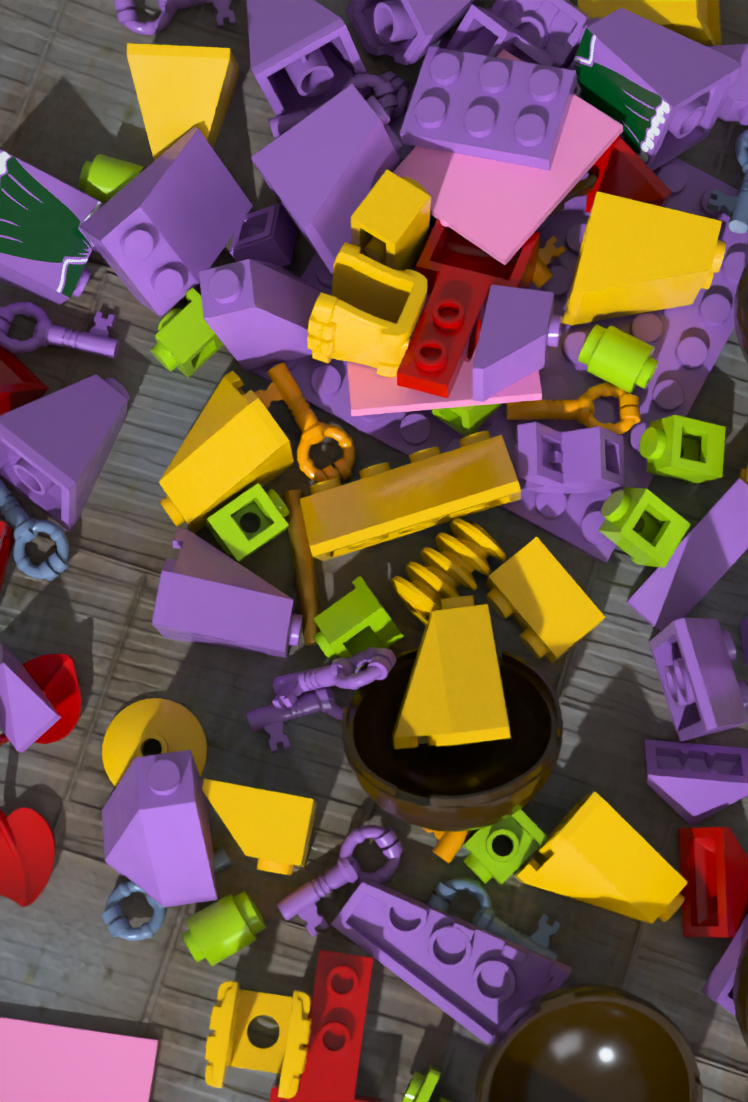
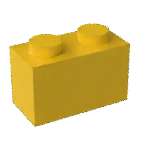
(393, 221)
(542, 601)

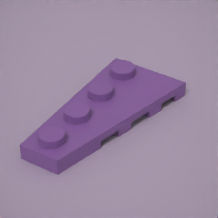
(446, 959)

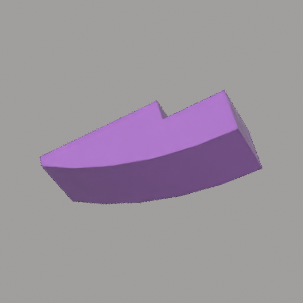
(696, 561)

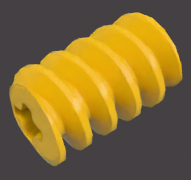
(446, 568)

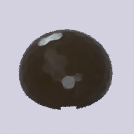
(461, 783)
(588, 1048)

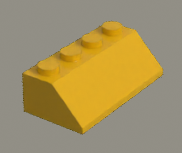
(410, 497)

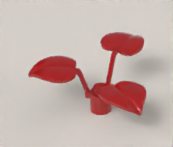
(25, 834)

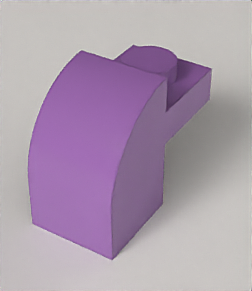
(569, 460)

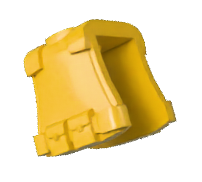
(352, 320)
(231, 1044)

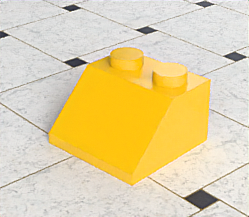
(265, 823)

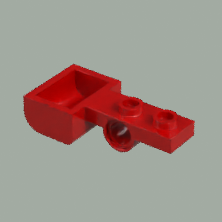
(458, 289)
(336, 1030)

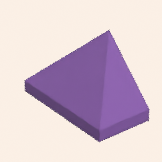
(23, 706)
(696, 777)

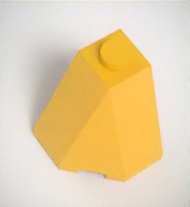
(224, 455)
(454, 681)
(604, 864)

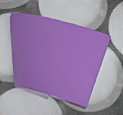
(528, 29)

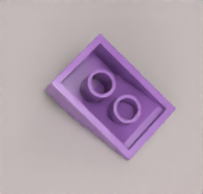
(169, 222)
(699, 677)

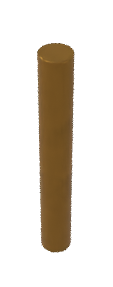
(303, 566)

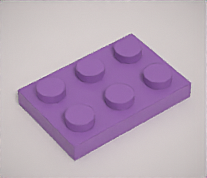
(489, 107)

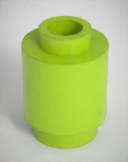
(107, 176)
(618, 358)
(223, 928)

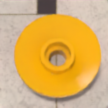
(151, 720)

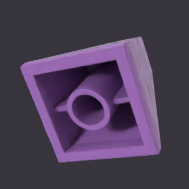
(299, 53)
(60, 445)

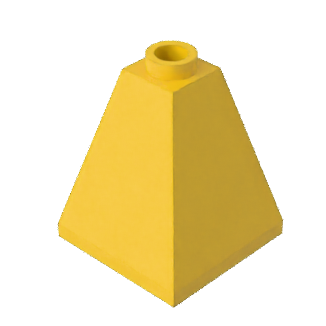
(182, 90)

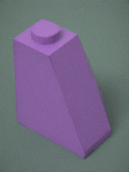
(404, 26)
(258, 311)
(221, 603)
(162, 830)

